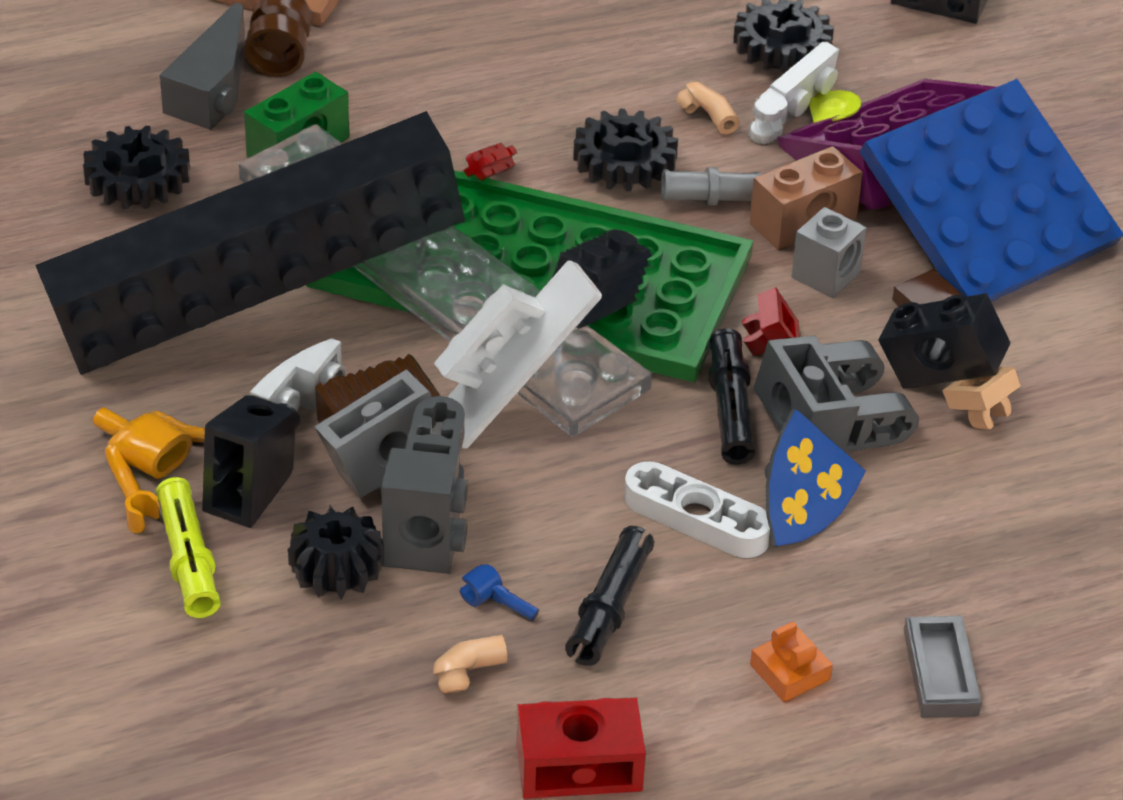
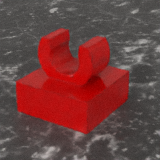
(771, 323)

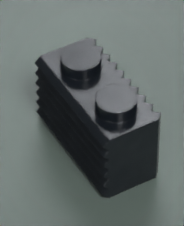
(615, 268)

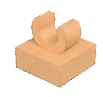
(983, 396)

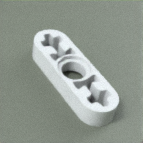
(664, 492)

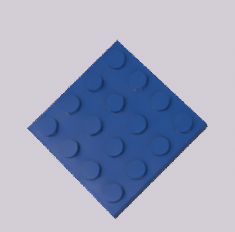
(991, 193)

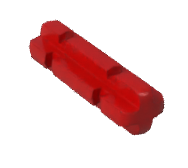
(490, 161)

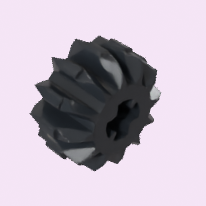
(335, 552)

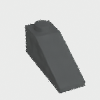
(206, 76)

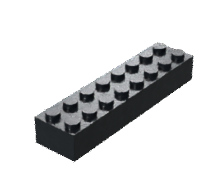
(253, 242)

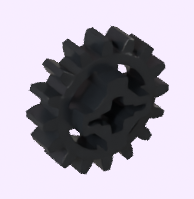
(780, 33)
(628, 147)
(136, 167)

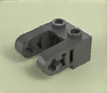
(820, 386)
(426, 491)

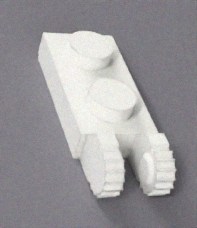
(793, 93)

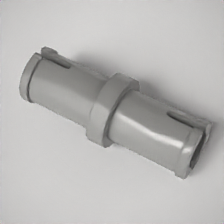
(707, 186)

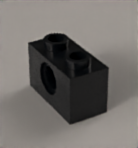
(944, 340)

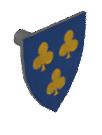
(806, 481)

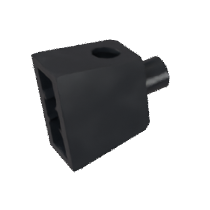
(247, 458)

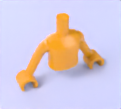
(151, 444)

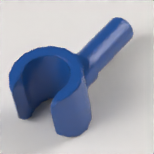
(486, 583)

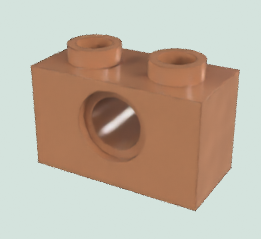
(798, 191)

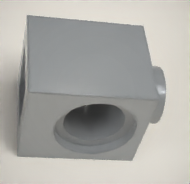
(828, 252)

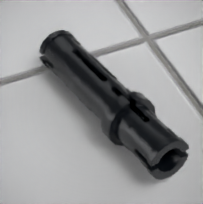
(735, 435)
(603, 609)

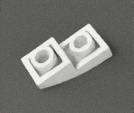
(297, 377)

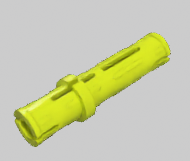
(199, 586)

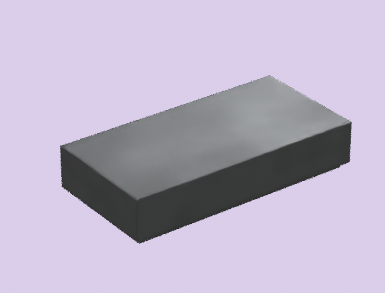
(942, 666)

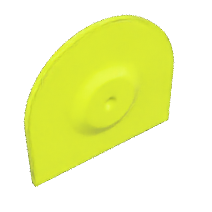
(834, 104)

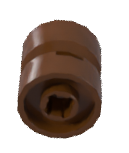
(278, 36)

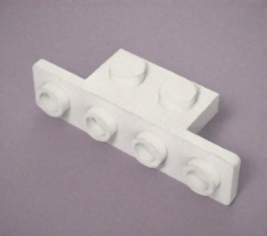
(511, 342)

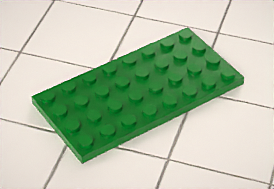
(526, 228)

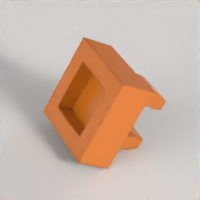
(790, 662)

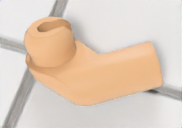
(713, 103)
(466, 656)

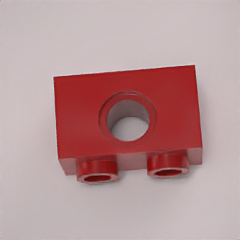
(580, 747)

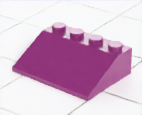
(875, 119)

